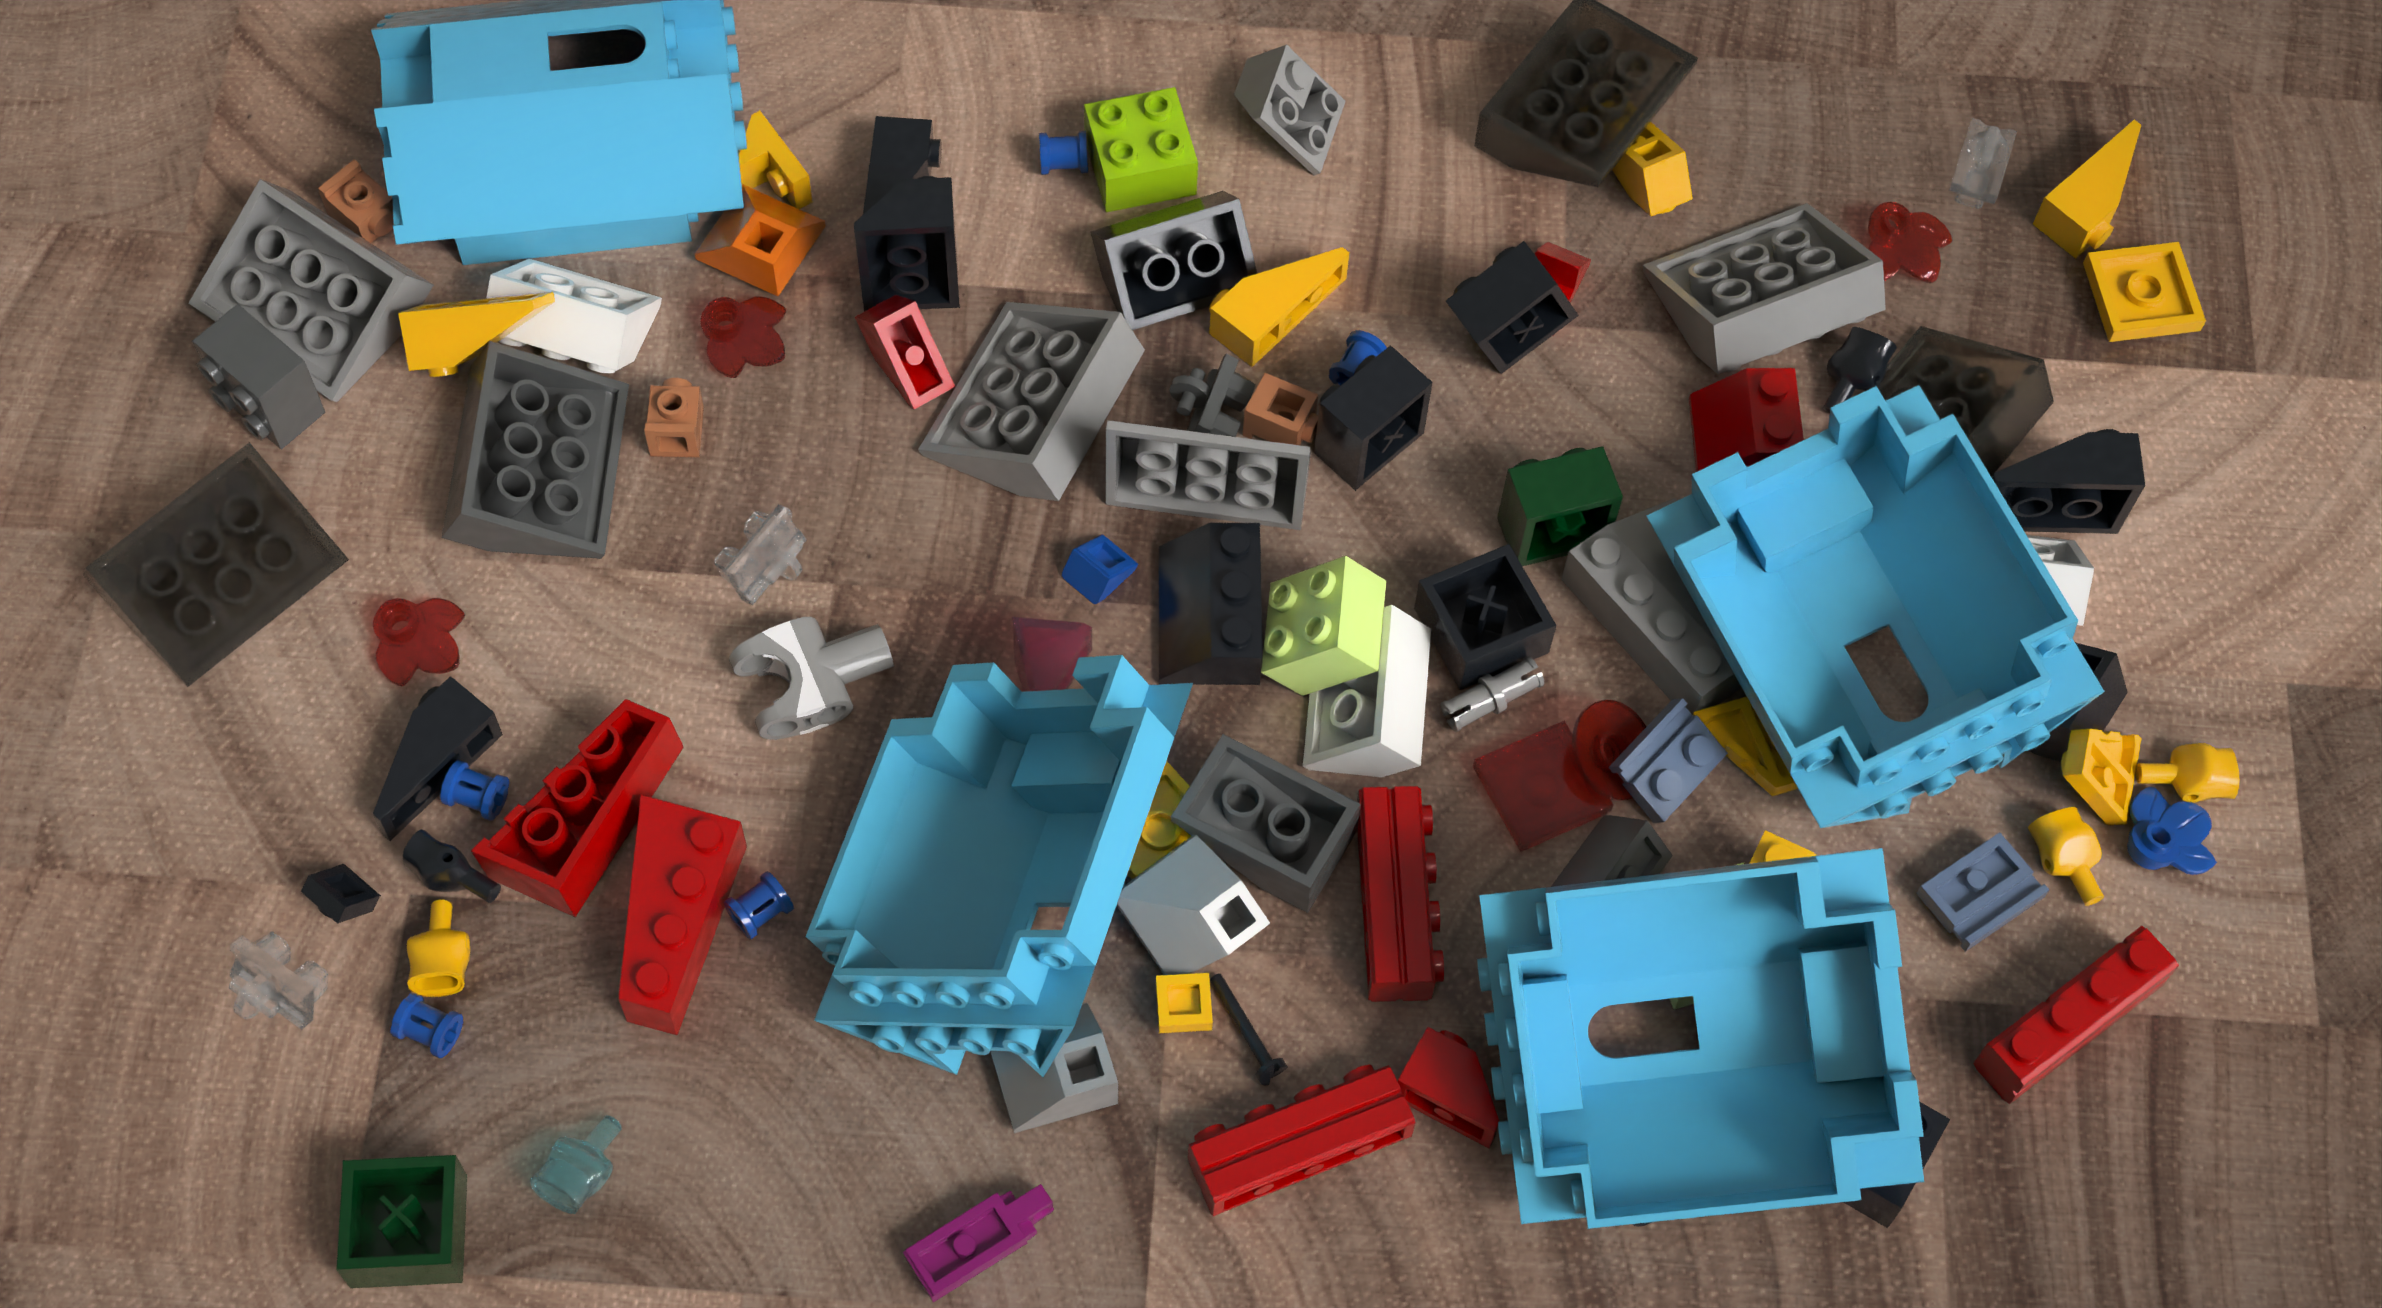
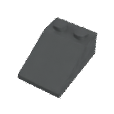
(1268, 821)

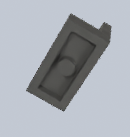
(1616, 850)

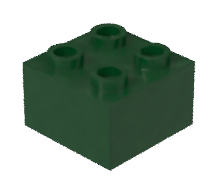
(1557, 503)
(402, 1221)

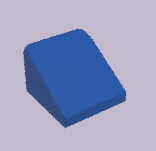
(1097, 568)

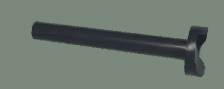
(1269, 1066)

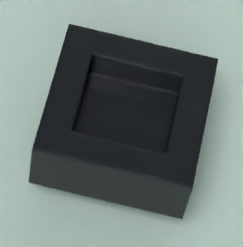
(340, 893)

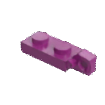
(976, 1240)

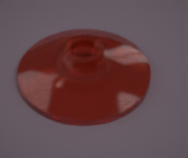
(1599, 739)

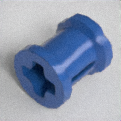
(1063, 152)
(1360, 345)
(487, 794)
(758, 905)
(439, 1038)

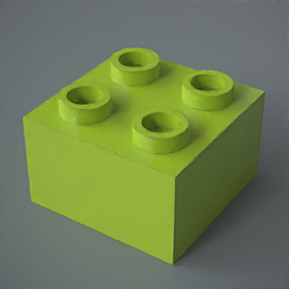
(1140, 149)

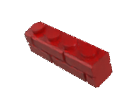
(1396, 894)
(2075, 1014)
(1299, 1139)

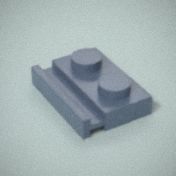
(1668, 760)
(1982, 891)

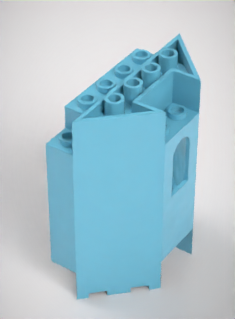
(559, 159)
(1865, 533)
(963, 839)
(1797, 1025)

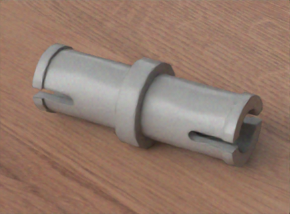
(1492, 694)

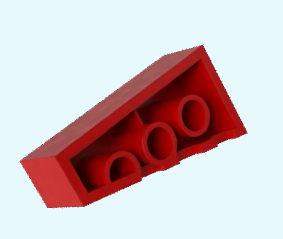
(584, 812)
(675, 903)

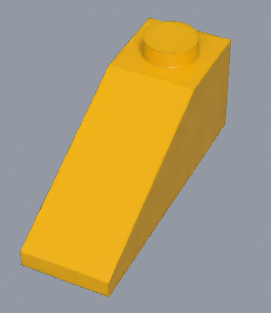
(1655, 172)
(2083, 205)
(1273, 302)
(457, 331)

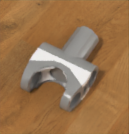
(814, 671)

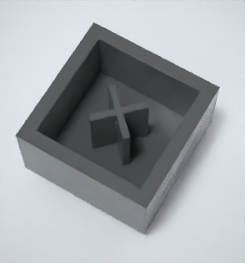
(258, 377)

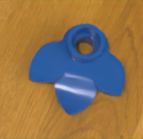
(2169, 834)

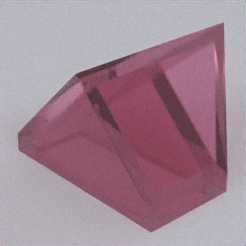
(1048, 651)

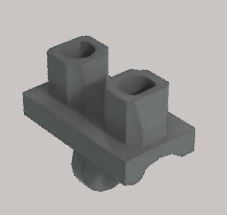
(1206, 397)

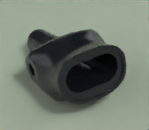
(1858, 364)
(446, 868)

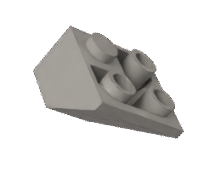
(1291, 104)
(1190, 909)
(1075, 1083)

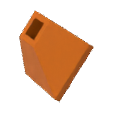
(761, 241)

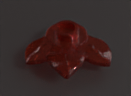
(1912, 245)
(747, 338)
(420, 644)

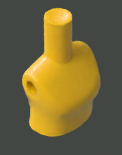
(2195, 772)
(2069, 849)
(438, 955)

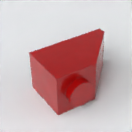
(905, 350)
(1449, 1086)

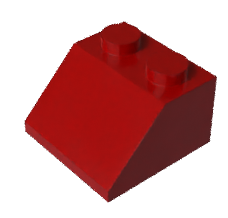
(1746, 414)

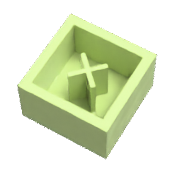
(1324, 626)

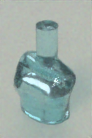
(576, 1168)

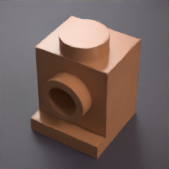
(358, 202)
(1281, 412)
(674, 419)

